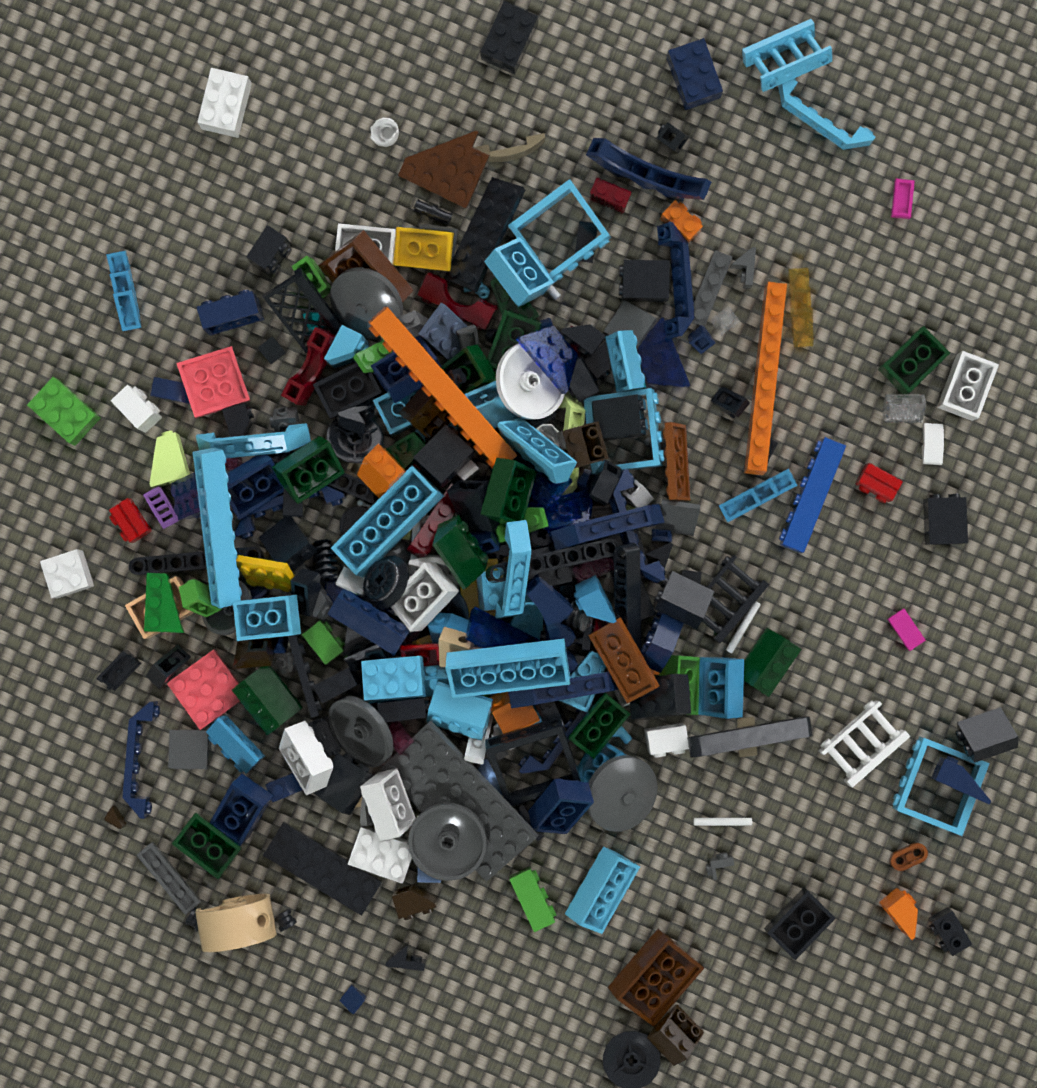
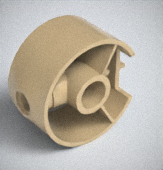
(236, 923)

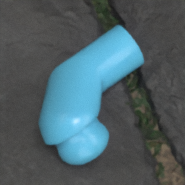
(483, 291)
(623, 735)

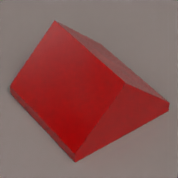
(428, 651)

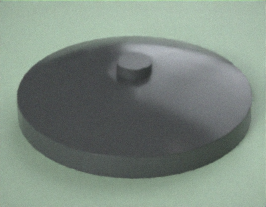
(361, 295)
(360, 731)
(622, 793)
(447, 841)

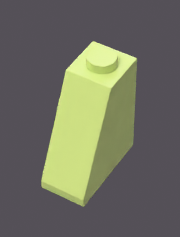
(168, 460)

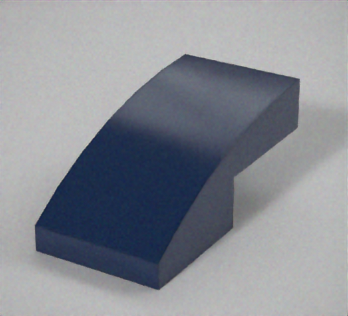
(169, 390)

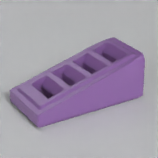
(152, 503)

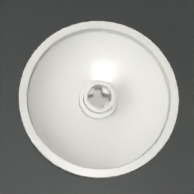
(525, 386)

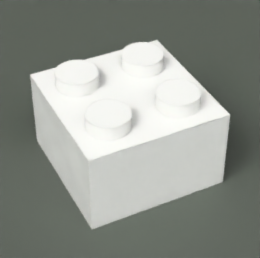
(136, 409)
(67, 573)
(666, 739)

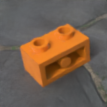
(686, 223)

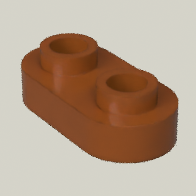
(908, 857)

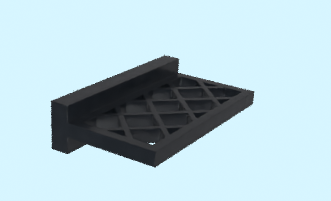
(314, 297)

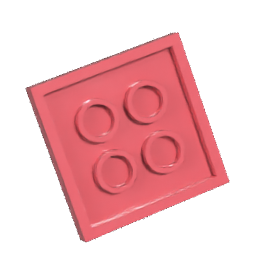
(213, 382)
(205, 689)

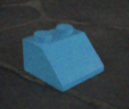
(593, 600)

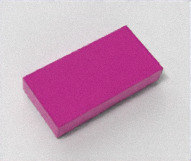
(902, 198)
(906, 629)

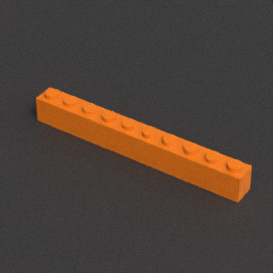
(765, 378)
(440, 386)

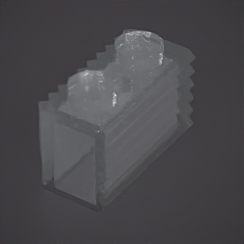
(904, 408)

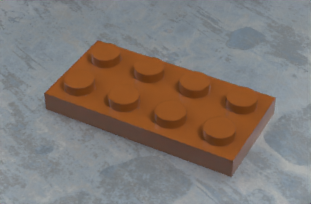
(677, 462)
(624, 660)

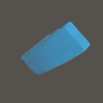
(124, 290)
(758, 495)

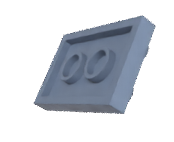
(441, 331)

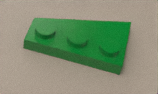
(160, 606)

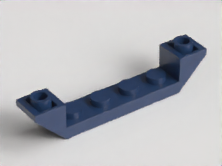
(681, 276)
(247, 526)
(607, 526)
(653, 571)
(578, 687)
(531, 764)
(140, 805)

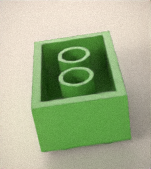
(64, 411)

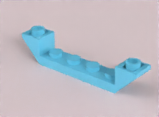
(824, 126)
(257, 444)
(517, 570)

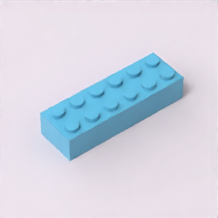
(387, 521)
(507, 668)

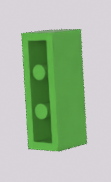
(533, 898)

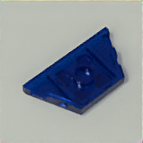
(551, 354)
(660, 359)
(568, 510)

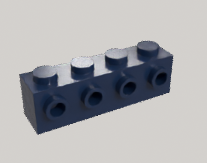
(368, 621)

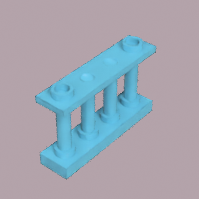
(780, 42)

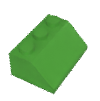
(689, 666)

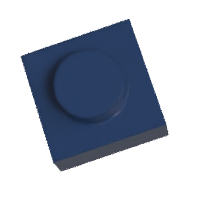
(584, 481)

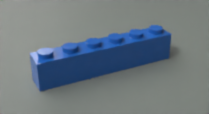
(812, 495)

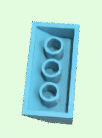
(537, 449)
(602, 890)

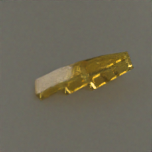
(800, 307)

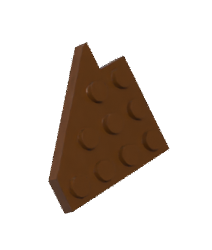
(448, 169)

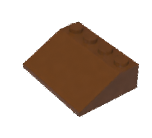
(364, 253)
(655, 978)

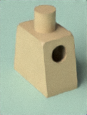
(452, 641)

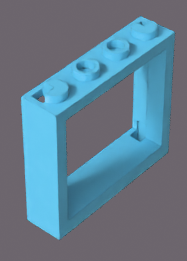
(546, 203)
(654, 419)
(906, 782)

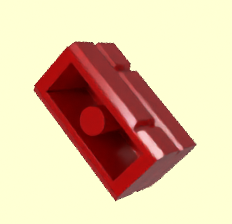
(879, 483)
(129, 520)

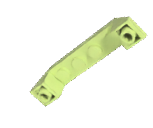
(573, 418)

